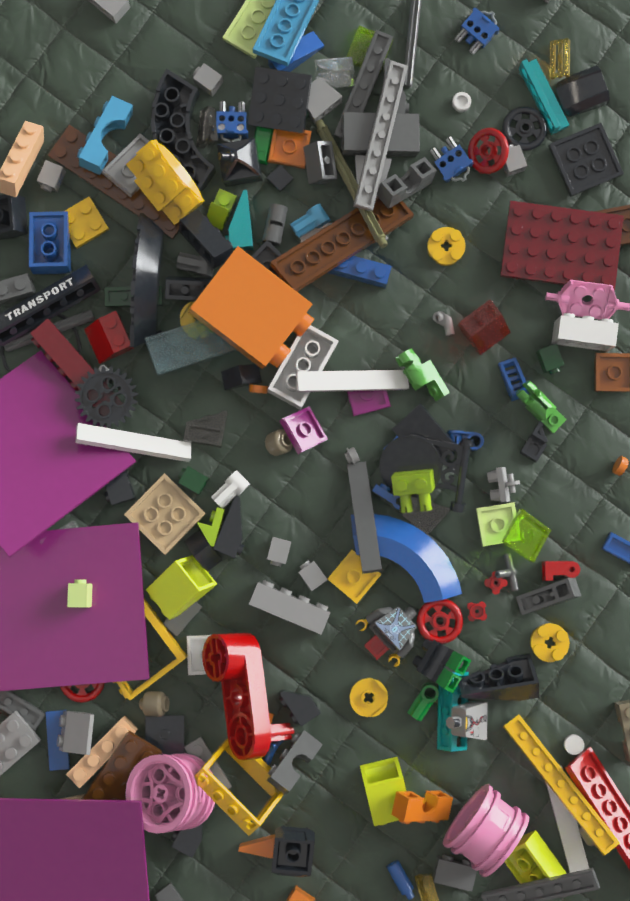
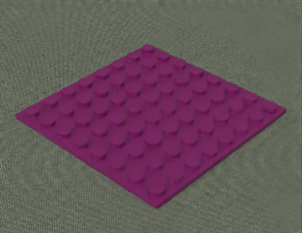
(40, 463)
(64, 645)
(72, 850)

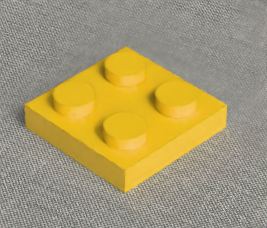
(85, 222)
(349, 577)

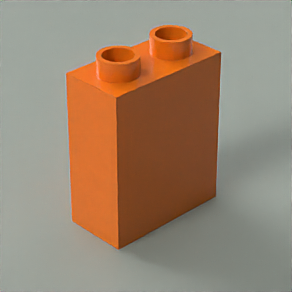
(252, 309)

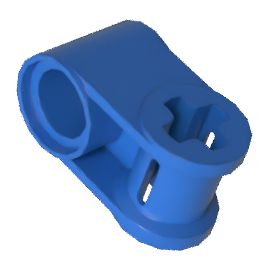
(461, 434)

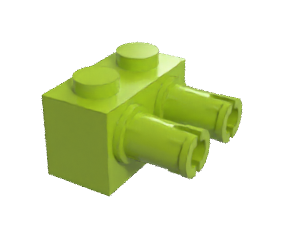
(414, 482)

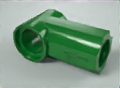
(423, 703)

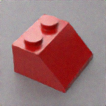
(108, 337)

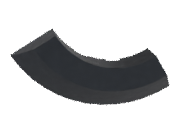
(172, 126)
(145, 280)

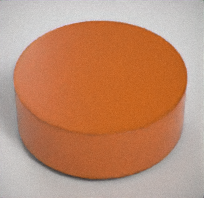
(258, 389)
(620, 466)

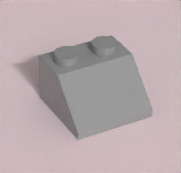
(75, 732)

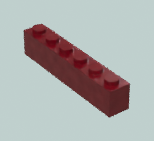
(68, 360)

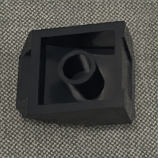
(583, 91)
(293, 851)

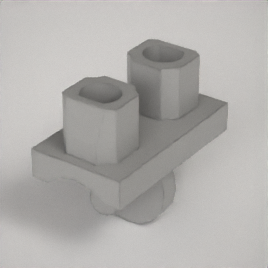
(500, 476)

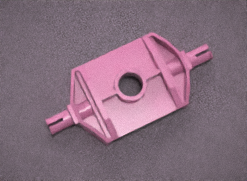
(600, 307)

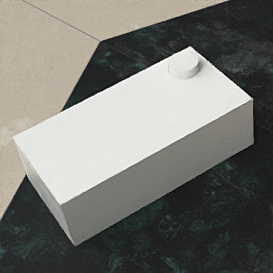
(307, 354)

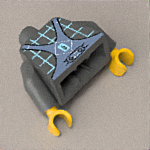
(393, 629)

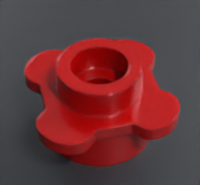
(495, 588)
(478, 606)

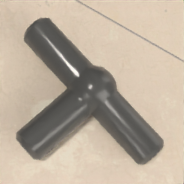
(509, 572)

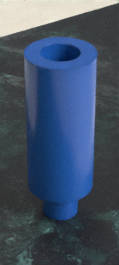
(401, 879)

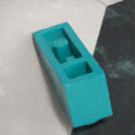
(240, 228)

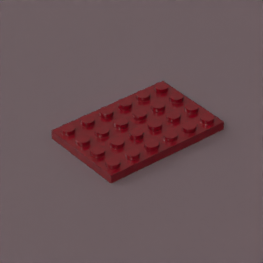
(561, 244)

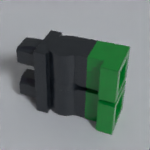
(436, 660)

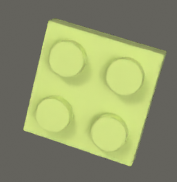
(495, 522)

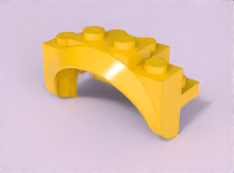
(165, 181)

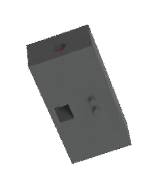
(357, 129)

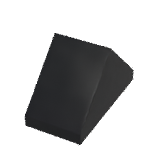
(241, 376)
(202, 550)

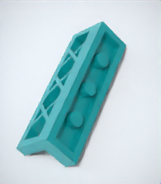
(543, 95)
(446, 702)

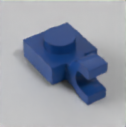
(384, 492)

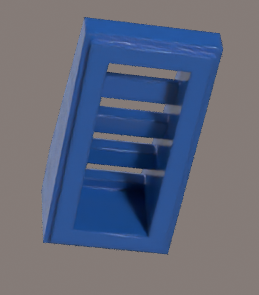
(519, 377)

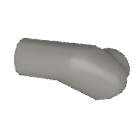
(445, 321)

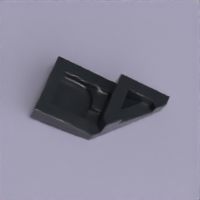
(535, 443)

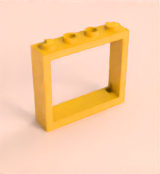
(170, 641)
(258, 770)

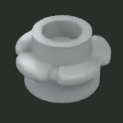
(351, 455)

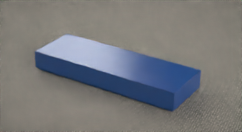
(57, 759)

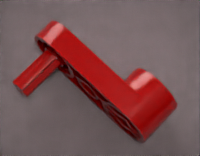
(238, 665)

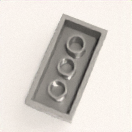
(289, 607)

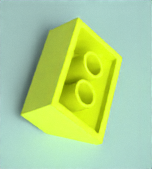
(533, 860)

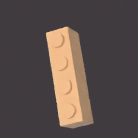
(21, 158)
(100, 752)

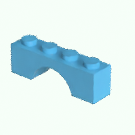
(115, 116)

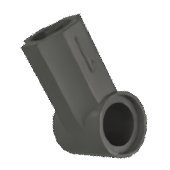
(194, 264)

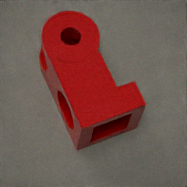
(566, 568)

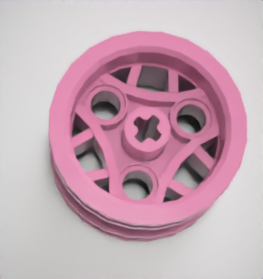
(171, 800)
(486, 830)

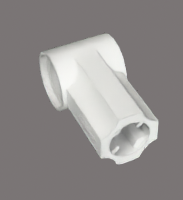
(233, 486)

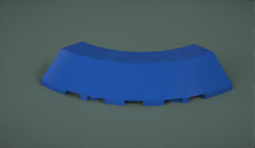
(417, 555)

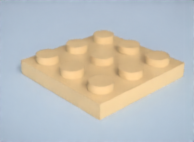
(165, 514)

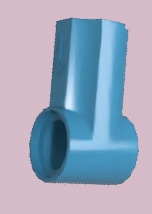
(314, 218)

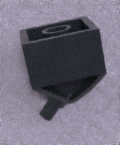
(239, 162)

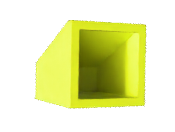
(180, 586)
(381, 783)

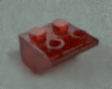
(484, 327)

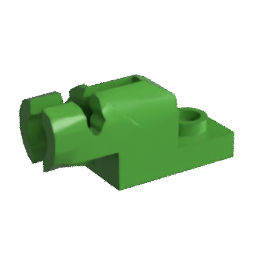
(422, 374)
(540, 407)

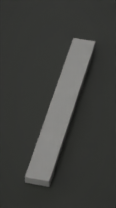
(380, 136)

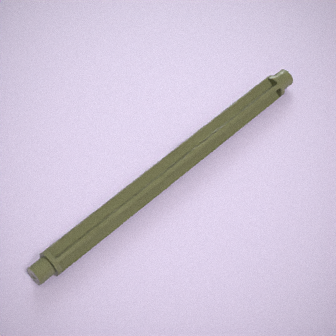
(351, 183)

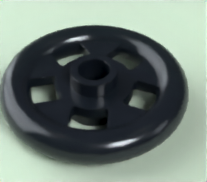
(535, 116)

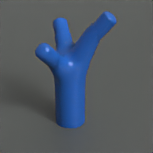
(273, 747)

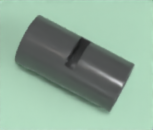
(275, 224)

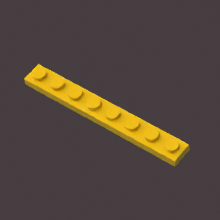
(561, 785)

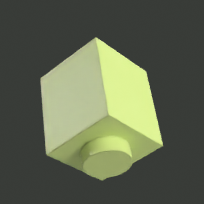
(79, 594)

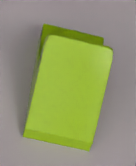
(221, 208)
(211, 532)

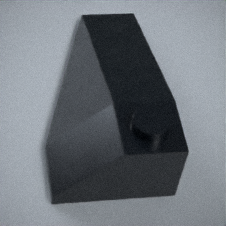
(506, 681)

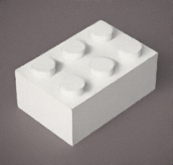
(585, 332)

